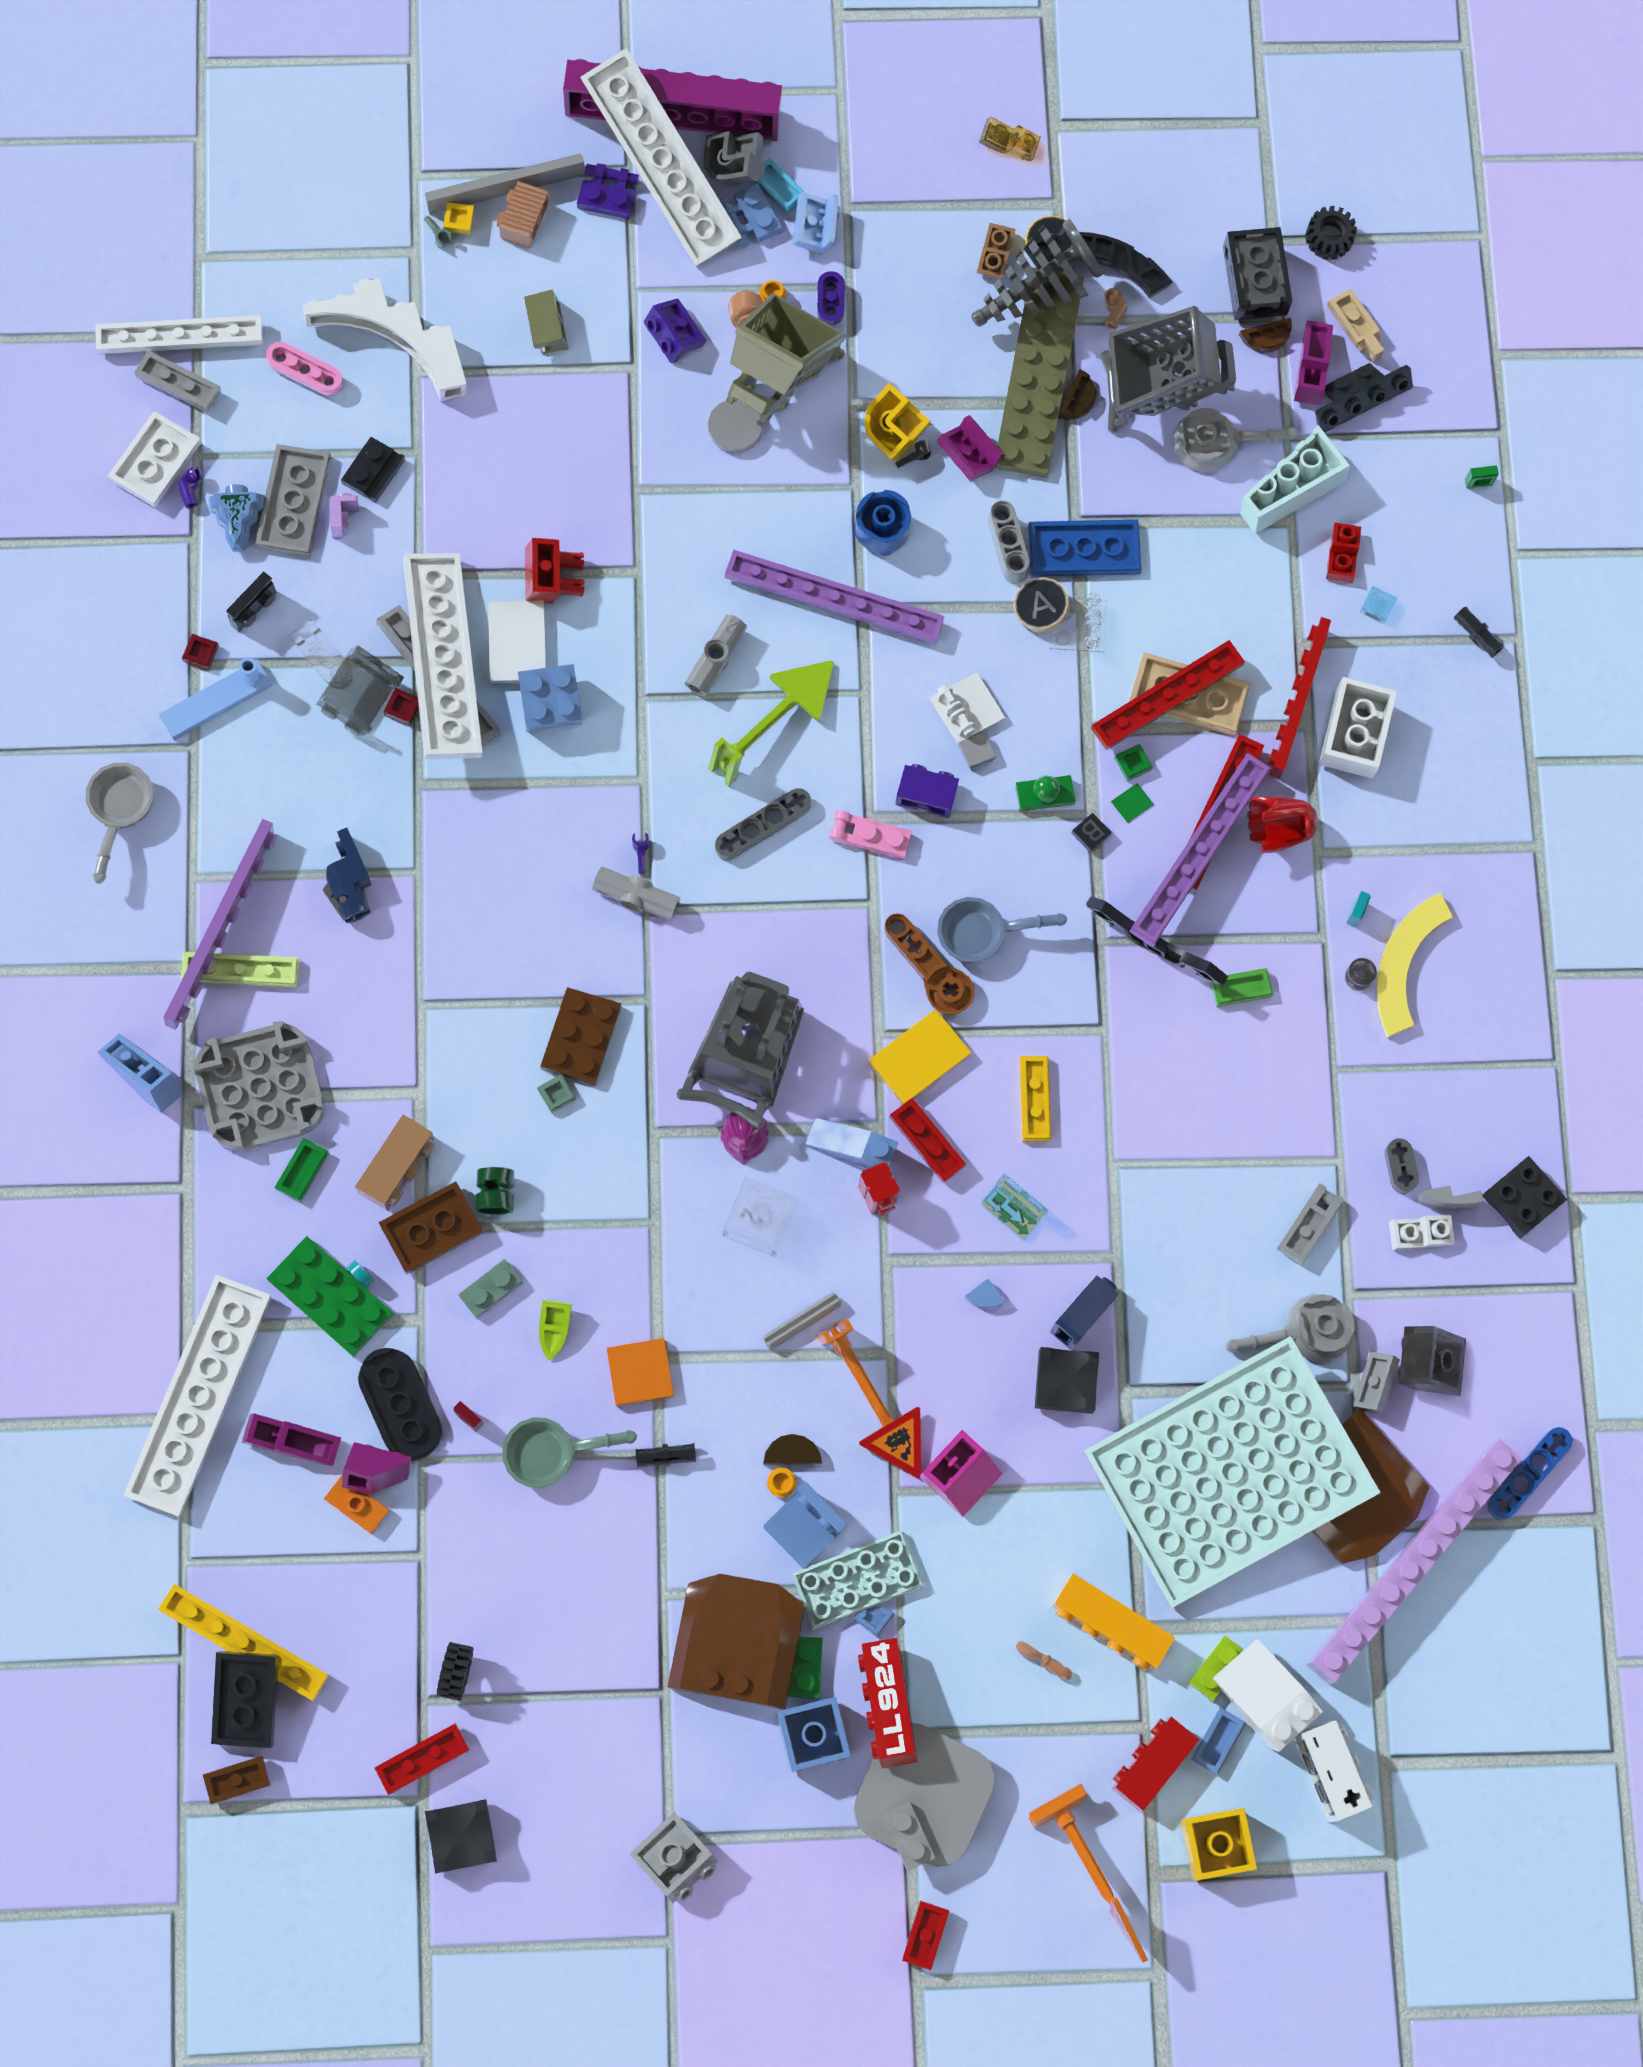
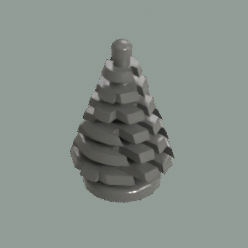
(1021, 289)

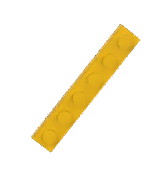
(239, 1638)

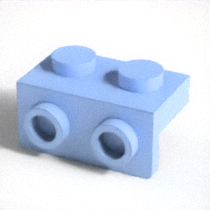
(816, 222)

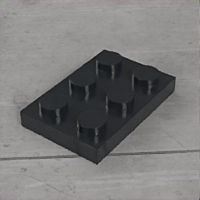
(244, 1699)

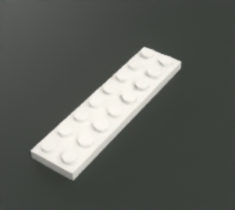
(661, 157)
(442, 656)
(197, 1396)

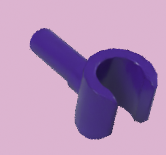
(641, 848)

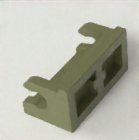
(546, 322)

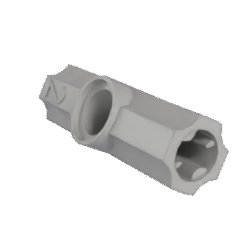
(707, 668)
(636, 893)

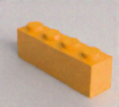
(1113, 1622)

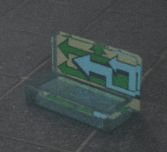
(1014, 1207)

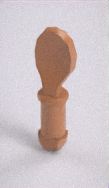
(1049, 1663)

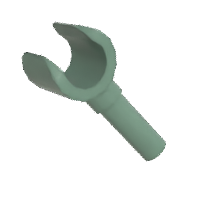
(437, 232)

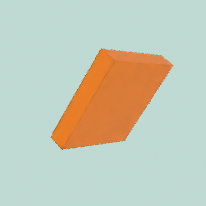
(640, 1372)

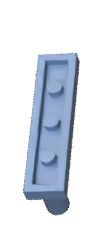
(216, 699)

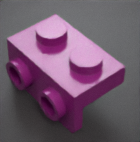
(970, 449)

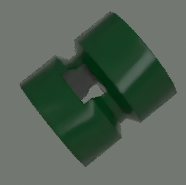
(492, 1200)

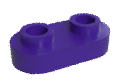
(831, 300)

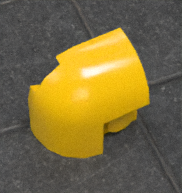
(894, 423)

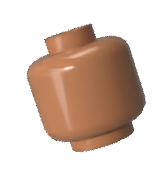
(742, 305)

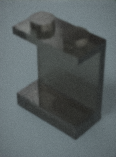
(358, 690)

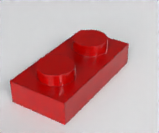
(925, 1935)

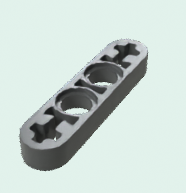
(765, 827)

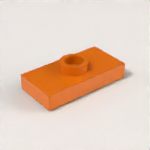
(357, 1506)

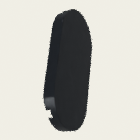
(399, 1403)

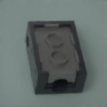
(1257, 273)

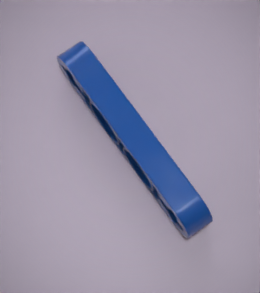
(1532, 1475)

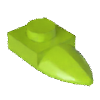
(554, 1325)

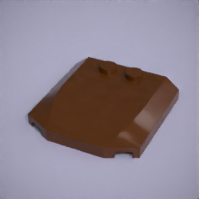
(1380, 1519)
(737, 1640)

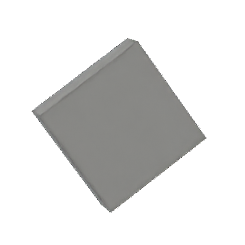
(977, 750)

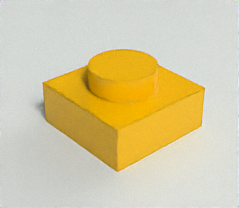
(459, 218)

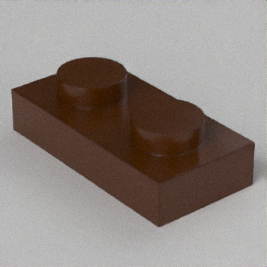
(236, 1780)

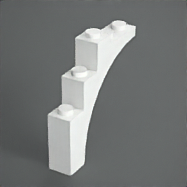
(401, 324)

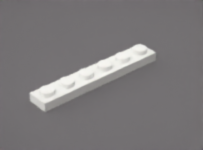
(179, 334)

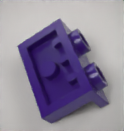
(673, 329)

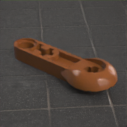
(932, 969)

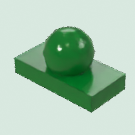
(1045, 793)

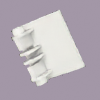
(966, 707)

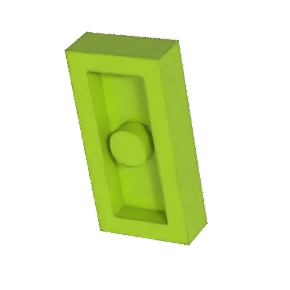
(1220, 1657)

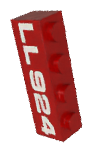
(889, 1703)

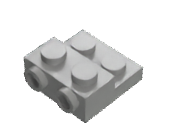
(674, 1858)

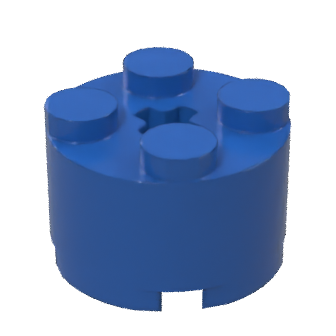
(869, 525)

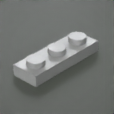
(177, 381)

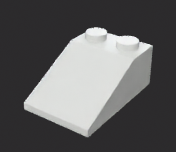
(1267, 1696)

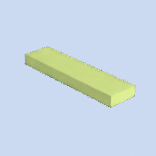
(249, 970)

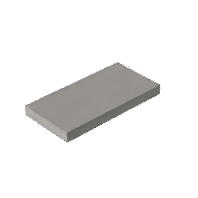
(293, 500)

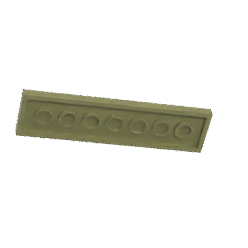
(1037, 382)

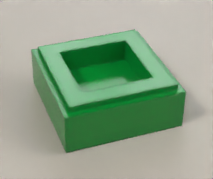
(1481, 476)
(1133, 762)

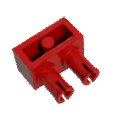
(543, 567)

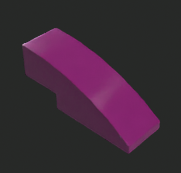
(1313, 363)
(291, 1439)

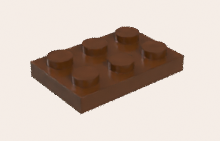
(581, 1036)
(431, 1227)

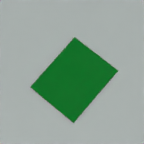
(1132, 802)

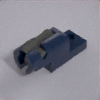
(347, 881)

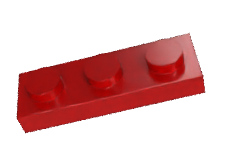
(927, 1140)
(421, 1759)

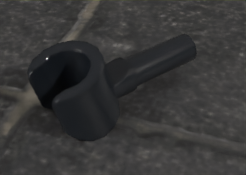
(922, 453)

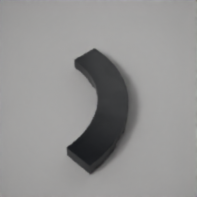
(1116, 255)
(1162, 948)

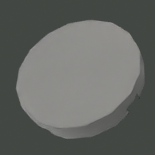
(734, 426)

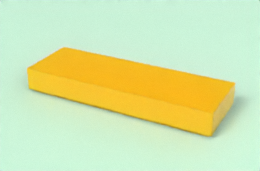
(1035, 1098)

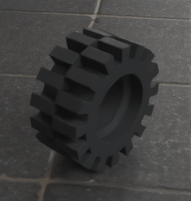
(1331, 218)
(455, 1671)

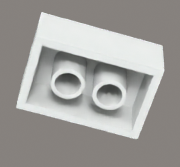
(1357, 727)

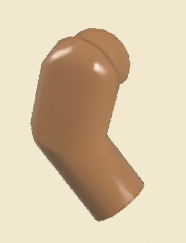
(1116, 306)

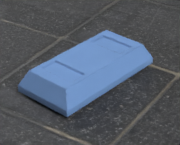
(1218, 1741)

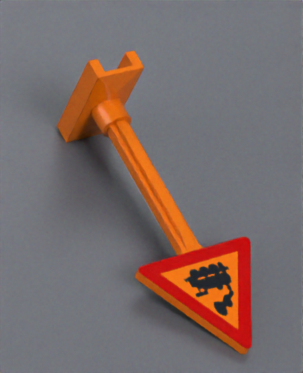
(897, 1439)
(1060, 1810)

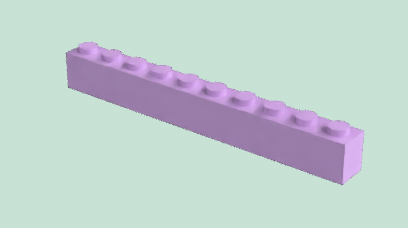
(1413, 1562)

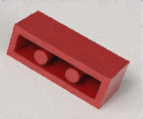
(1154, 1763)

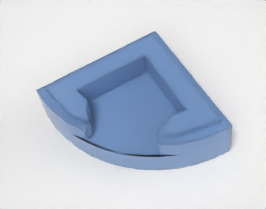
(985, 1296)
(874, 1619)

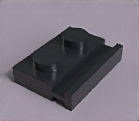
(373, 469)
(251, 601)

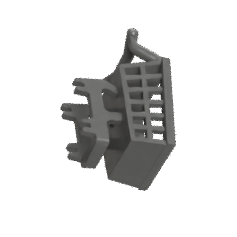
(1145, 378)
(742, 1063)

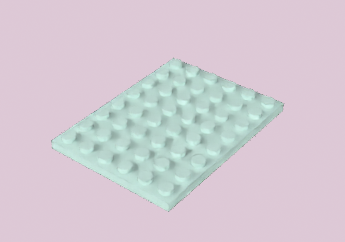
(1231, 1472)

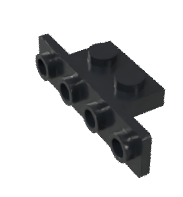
(1361, 392)

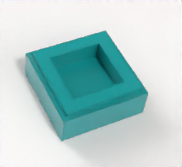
(1358, 909)

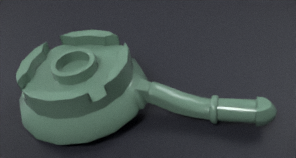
(541, 1451)

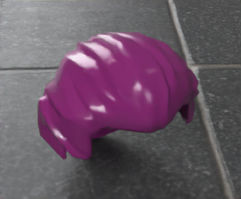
(743, 1139)

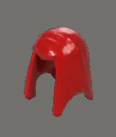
(1280, 822)

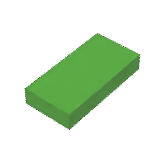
(1243, 988)

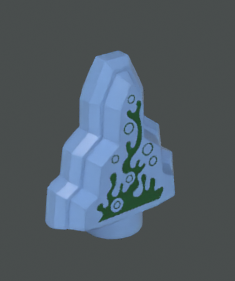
(237, 513)

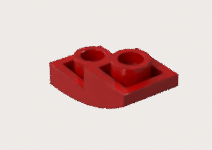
(1343, 552)

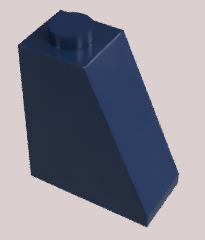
(1084, 1311)

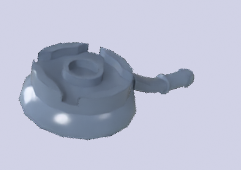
(975, 929)

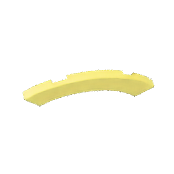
(1396, 960)

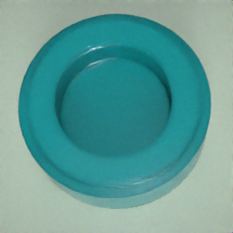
(360, 1273)

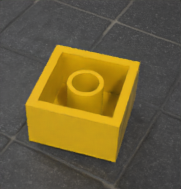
(1218, 1844)

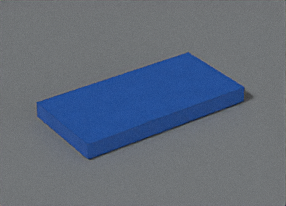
(1084, 548)

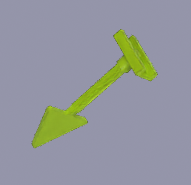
(803, 686)

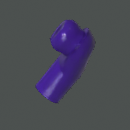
(188, 485)

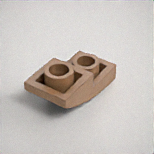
(996, 251)

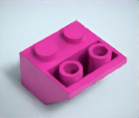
(961, 1473)

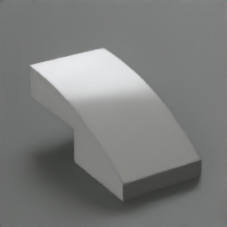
(1444, 1199)

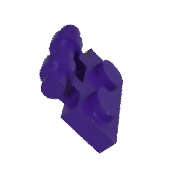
(606, 198)

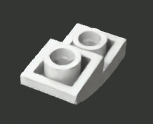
(1421, 1232)

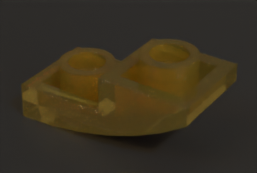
(1010, 141)

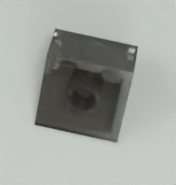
(1432, 1360)

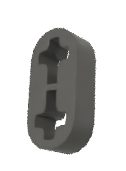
(1408, 1165)

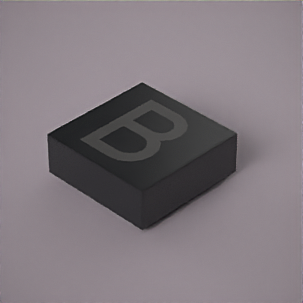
(1091, 832)

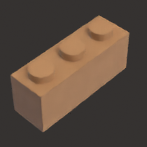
(395, 1162)

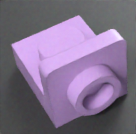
(339, 509)

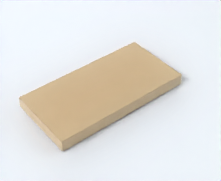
(1213, 708)

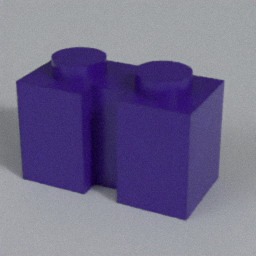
(927, 790)

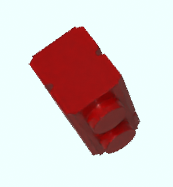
(879, 1189)

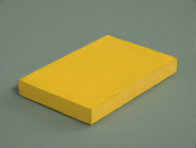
(919, 1057)

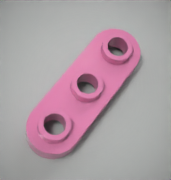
(297, 361)

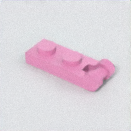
(870, 835)

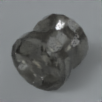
(1365, 969)

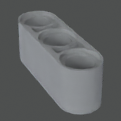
(1008, 530)

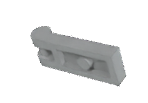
(1309, 1224)

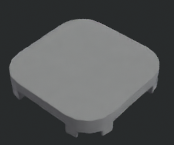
(259, 1087)
(944, 1788)

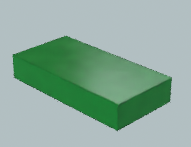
(301, 1170)

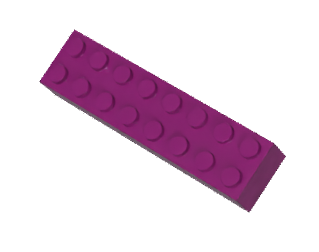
(691, 100)

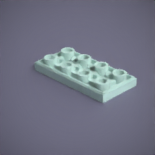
(857, 1580)

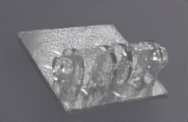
(1082, 627)

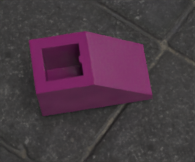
(374, 1469)

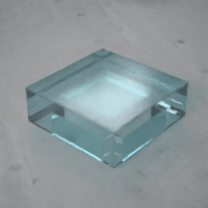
(1378, 604)

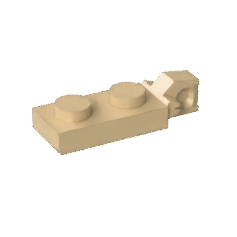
(1357, 324)

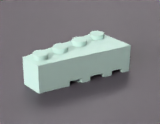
(1296, 481)

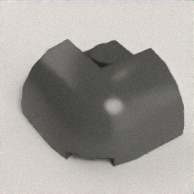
(734, 158)

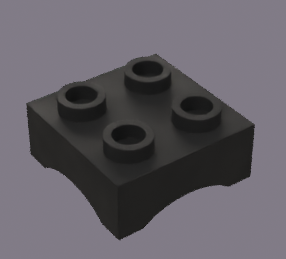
(1524, 1197)
(1066, 1380)
(460, 1836)

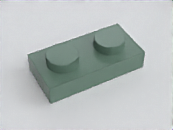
(490, 1288)

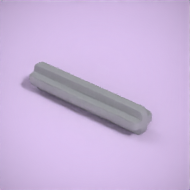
(801, 1320)

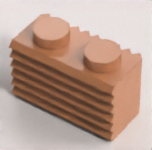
(523, 213)

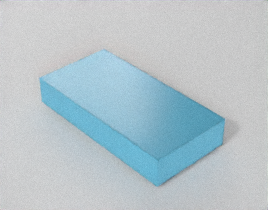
(779, 186)

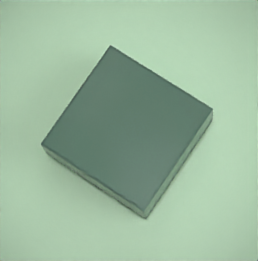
(556, 1093)

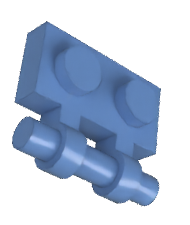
(756, 212)

